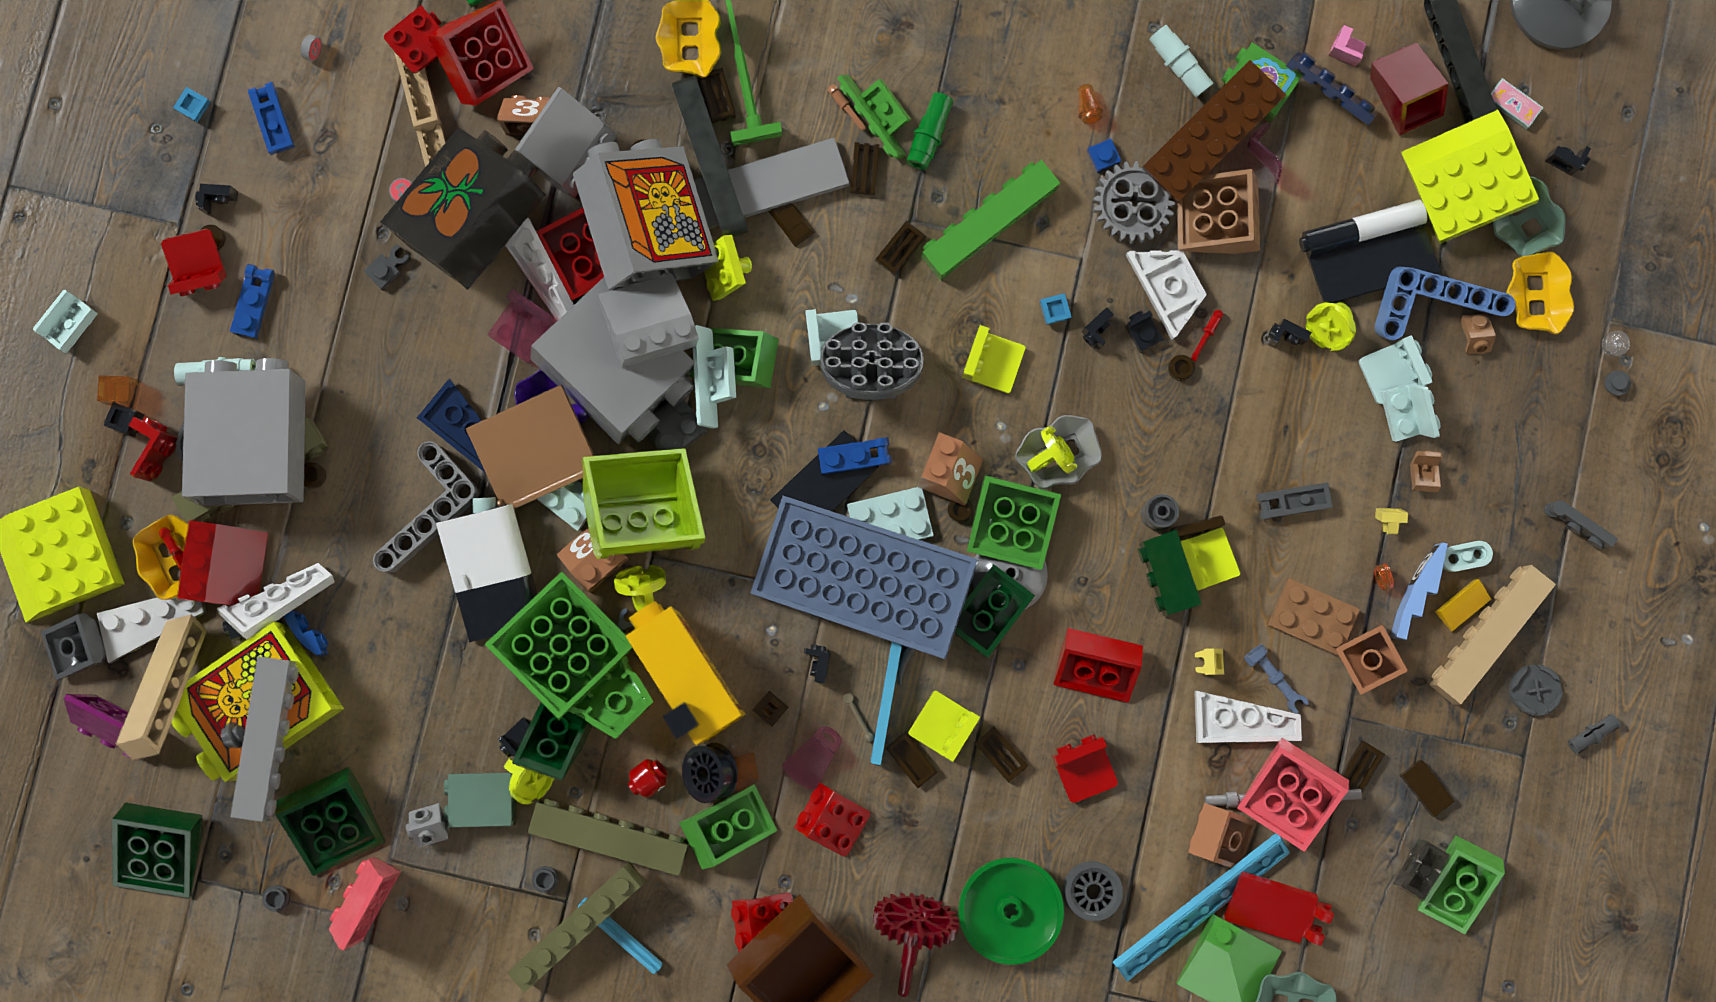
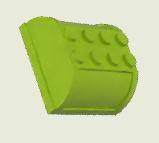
(641, 503)

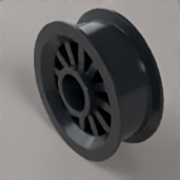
(709, 772)

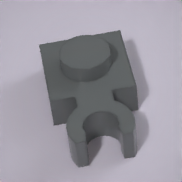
(383, 269)

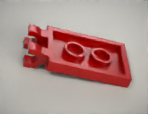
(1277, 909)

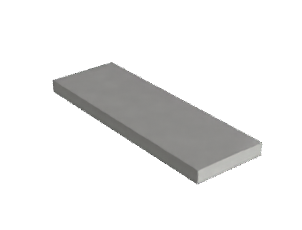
(781, 179)

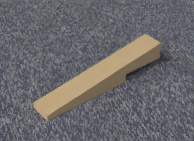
(422, 110)

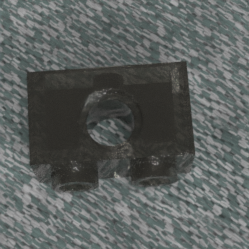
(1421, 869)

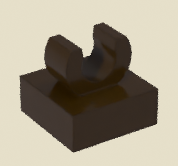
(770, 708)

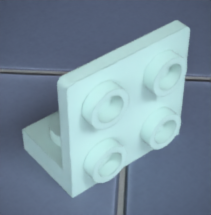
(823, 327)
(1410, 412)

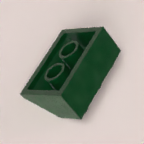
(1169, 573)

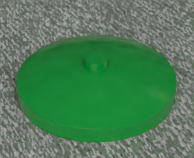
(1011, 910)

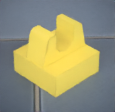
(1391, 518)
(1213, 661)

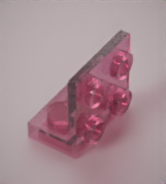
(520, 325)

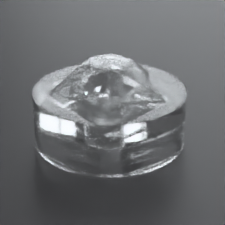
(1616, 343)

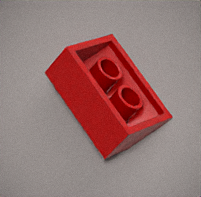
(1098, 665)

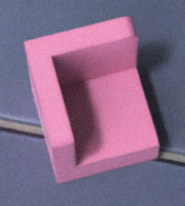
(1347, 48)

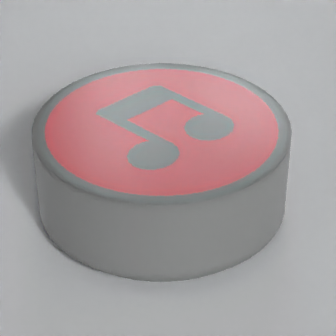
(311, 47)
(398, 187)

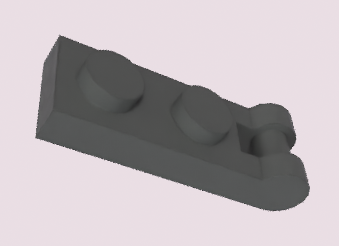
(1295, 500)
(1580, 524)

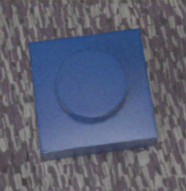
(1103, 155)

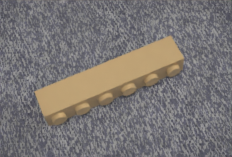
(1492, 634)
(161, 688)

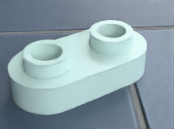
(1464, 556)

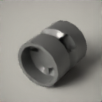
(1159, 512)

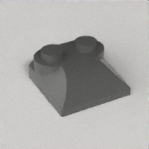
(676, 427)
(74, 645)

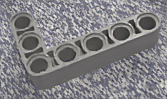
(431, 513)

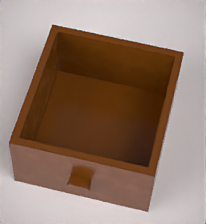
(799, 960)

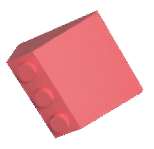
(1294, 794)
(362, 902)

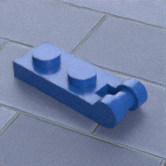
(271, 119)
(252, 302)
(854, 456)

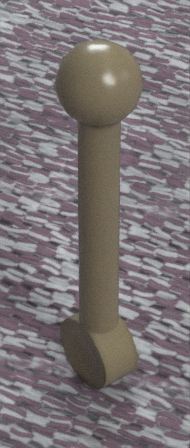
(848, 698)

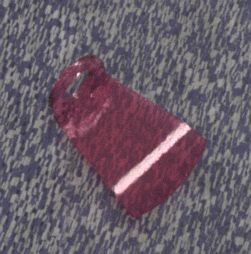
(1263, 154)
(812, 759)

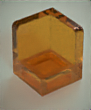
(114, 389)

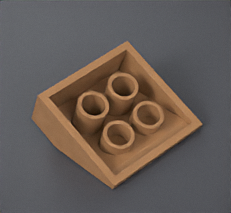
(1221, 214)

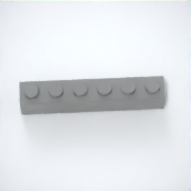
(264, 739)

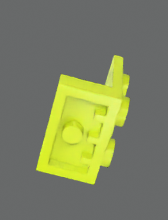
(993, 361)
(1210, 558)
(943, 725)

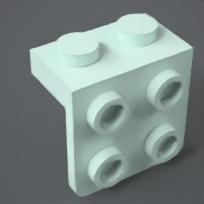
(1395, 367)

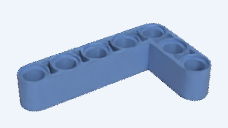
(1438, 291)

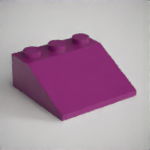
(96, 717)

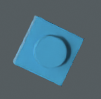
(191, 104)
(1055, 309)

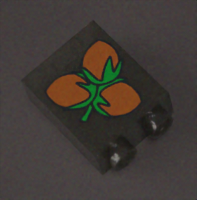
(465, 205)

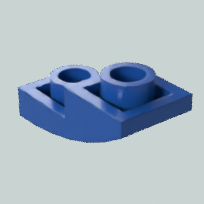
(312, 639)

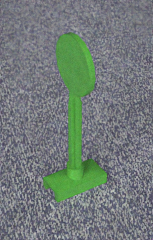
(755, 130)

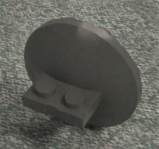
(1561, 22)
(871, 361)

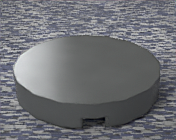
(1535, 690)

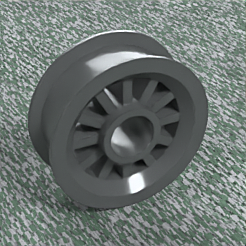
(1115, 887)

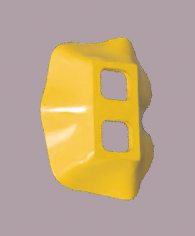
(671, 40)
(1555, 292)
(149, 560)

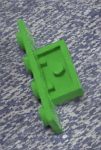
(880, 110)

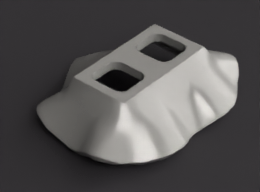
(1070, 428)

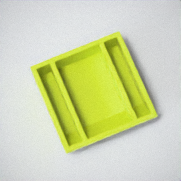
(1470, 176)
(57, 553)

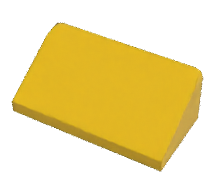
(1463, 604)

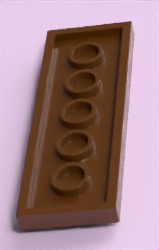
(1214, 131)

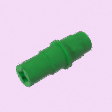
(929, 131)

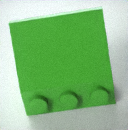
(1013, 522)

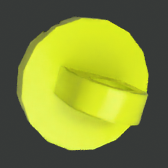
(1331, 325)
(1056, 450)
(640, 584)
(527, 784)

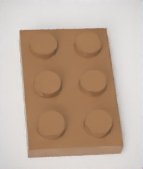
(1313, 616)

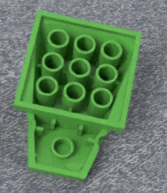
(572, 658)

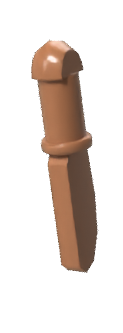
(844, 104)

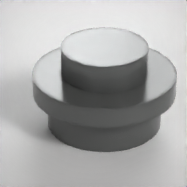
(1617, 383)
(233, 735)
(545, 879)
(276, 898)

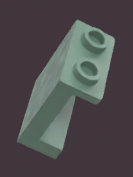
(479, 800)

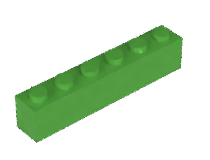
(990, 219)

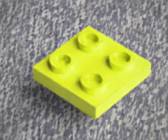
(727, 273)

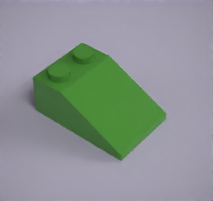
(753, 355)
(728, 827)
(1463, 885)

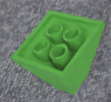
(1227, 963)

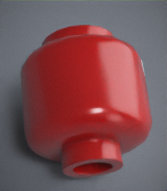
(647, 778)

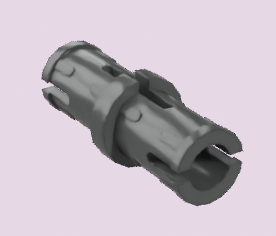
(1594, 734)

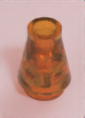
(1088, 105)

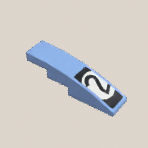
(1423, 583)

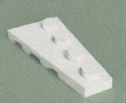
(538, 268)
(261, 610)
(139, 623)
(1238, 721)

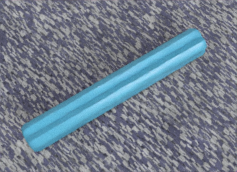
(629, 943)

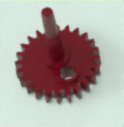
(916, 924)

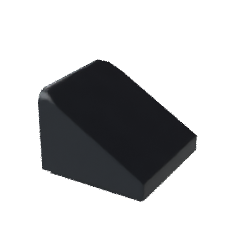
(681, 720)

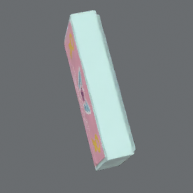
(1515, 104)

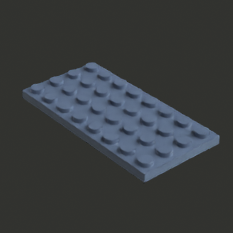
(864, 577)

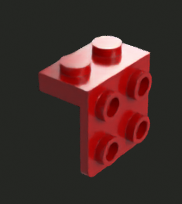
(411, 41)
(193, 262)
(157, 449)
(1084, 768)
(832, 820)
(755, 914)

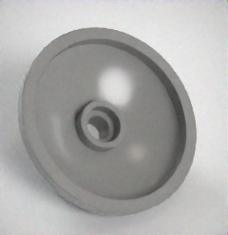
(1030, 578)

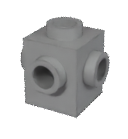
(427, 825)

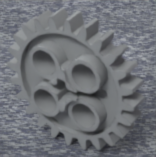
(1133, 224)

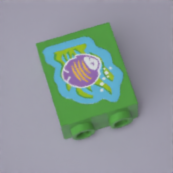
(1272, 67)

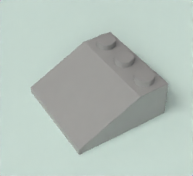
(561, 140)
(648, 320)

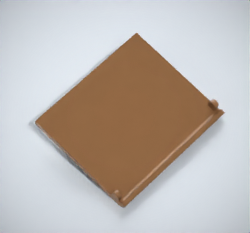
(531, 447)

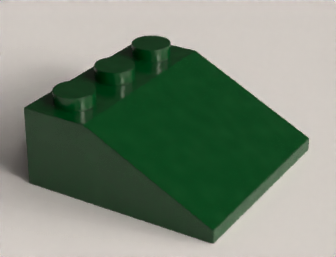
(329, 821)
(155, 849)

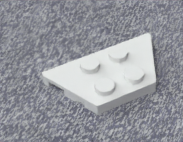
(1169, 285)

